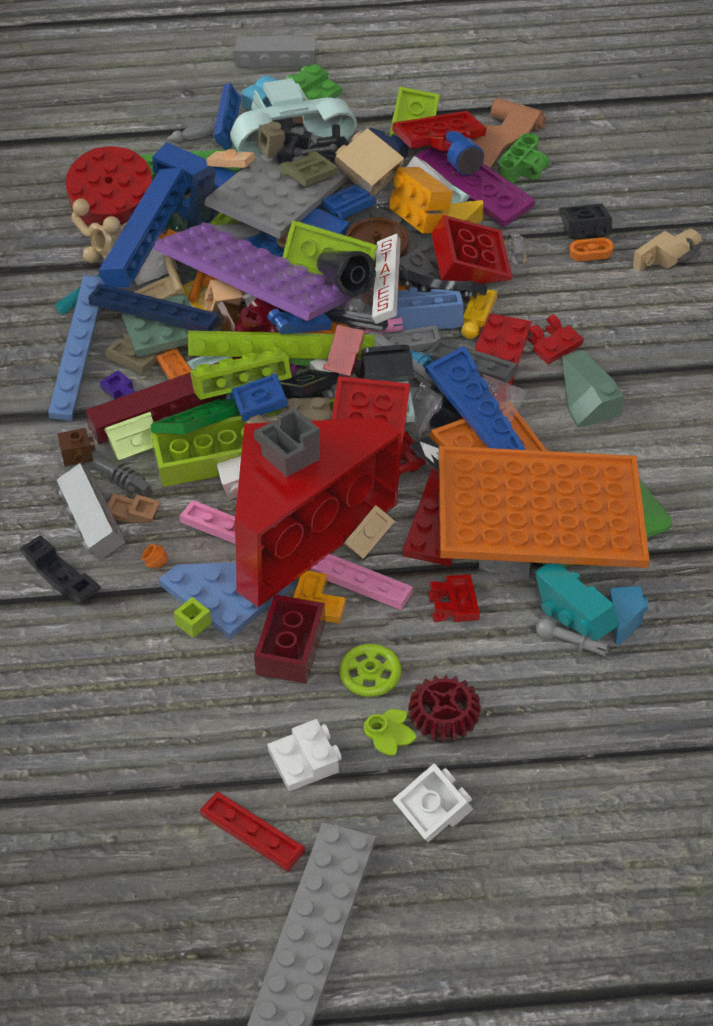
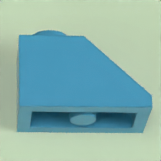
(630, 610)

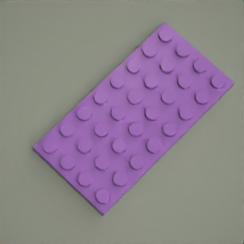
(253, 270)

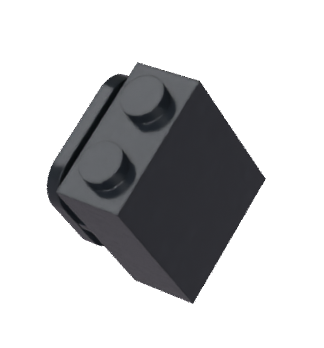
(387, 363)

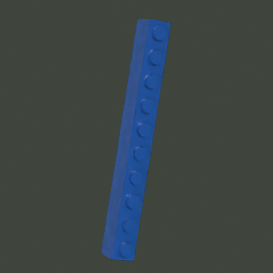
(174, 157)

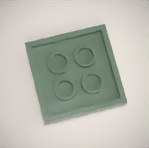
(153, 336)

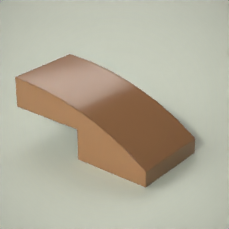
(133, 510)

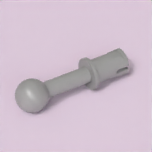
(547, 628)

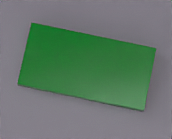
(196, 417)

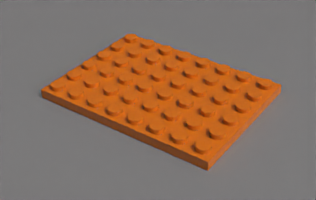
(541, 507)

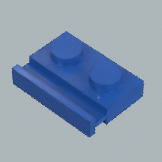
(348, 201)

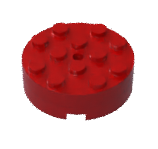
(110, 181)

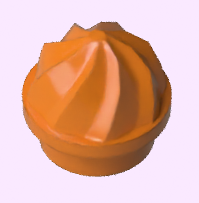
(154, 556)

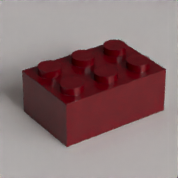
(290, 639)

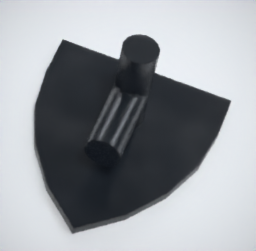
(326, 141)

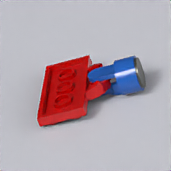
(447, 133)

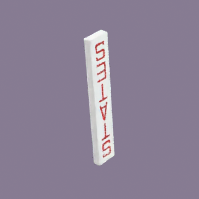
(386, 279)

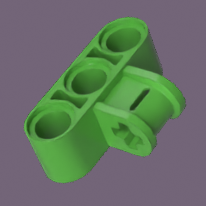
(523, 159)

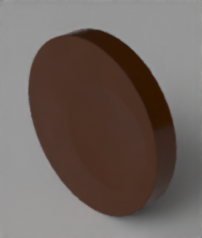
(379, 228)

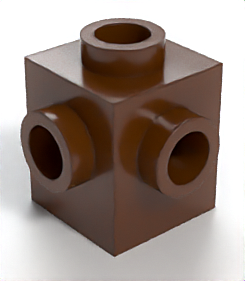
(76, 446)

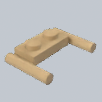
(165, 287)

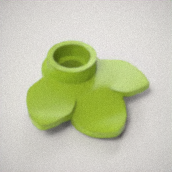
(392, 731)

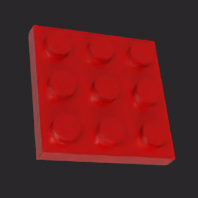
(372, 399)

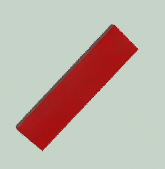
(252, 831)

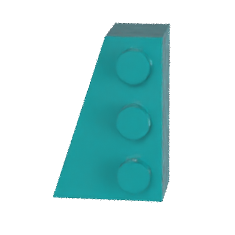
(574, 603)

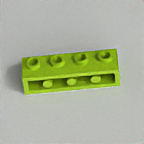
(229, 373)

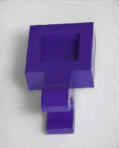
(117, 385)

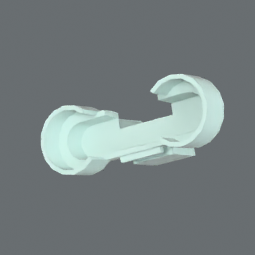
(287, 103)

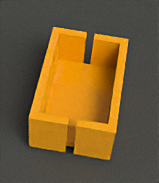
(417, 194)

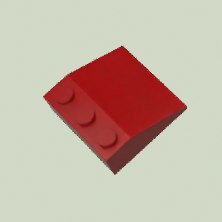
(470, 251)

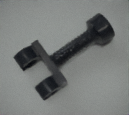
(292, 140)

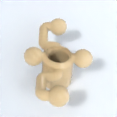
(101, 236)

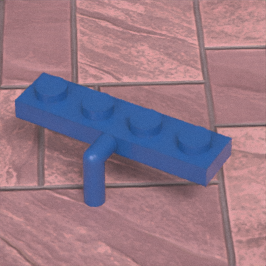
(227, 115)

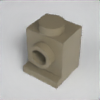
(270, 139)

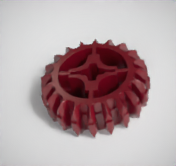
(446, 717)

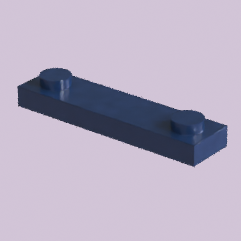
(201, 188)

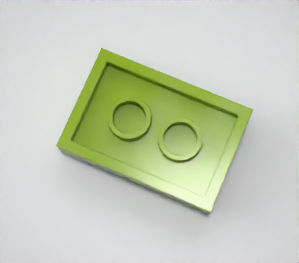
(414, 105)

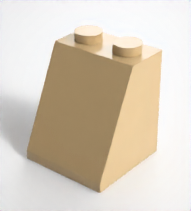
(368, 161)

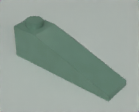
(590, 390)

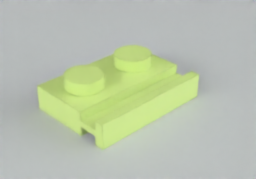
(131, 436)

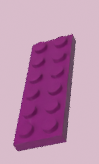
(500, 197)

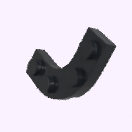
(424, 284)

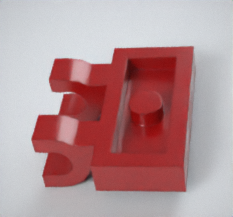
(559, 343)
(461, 597)

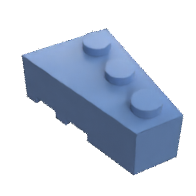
(426, 309)

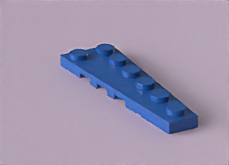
(469, 394)

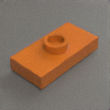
(173, 364)

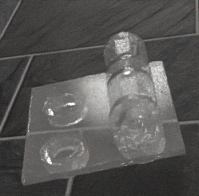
(507, 395)

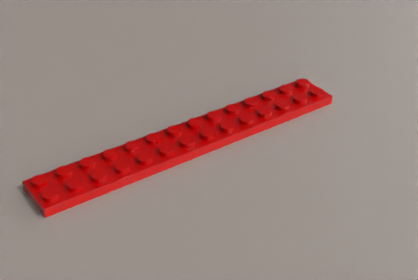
(501, 338)

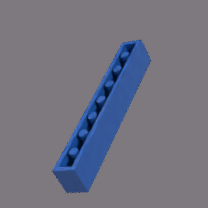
(144, 228)

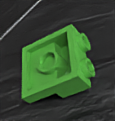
(315, 83)

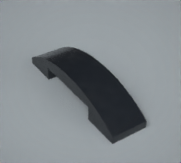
(58, 572)

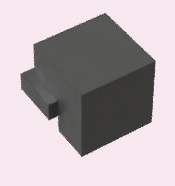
(290, 442)

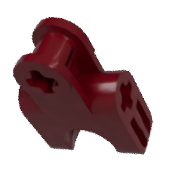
(255, 317)

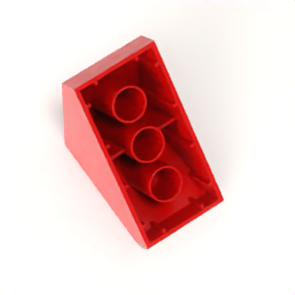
(301, 518)

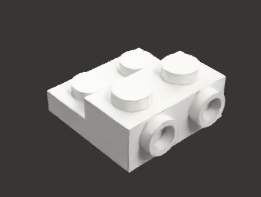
(305, 755)
(433, 802)

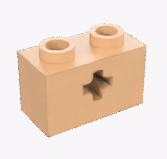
(221, 291)

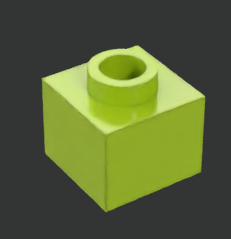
(192, 617)

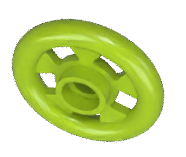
(382, 685)

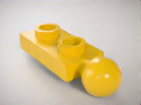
(477, 314)

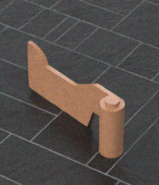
(517, 121)

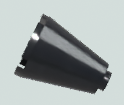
(348, 270)

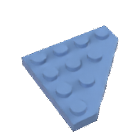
(215, 589)

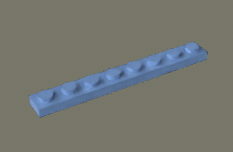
(75, 353)

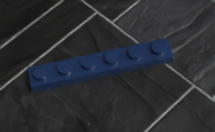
(153, 308)

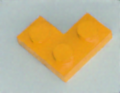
(311, 587)

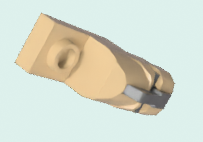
(667, 249)

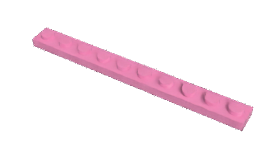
(338, 570)

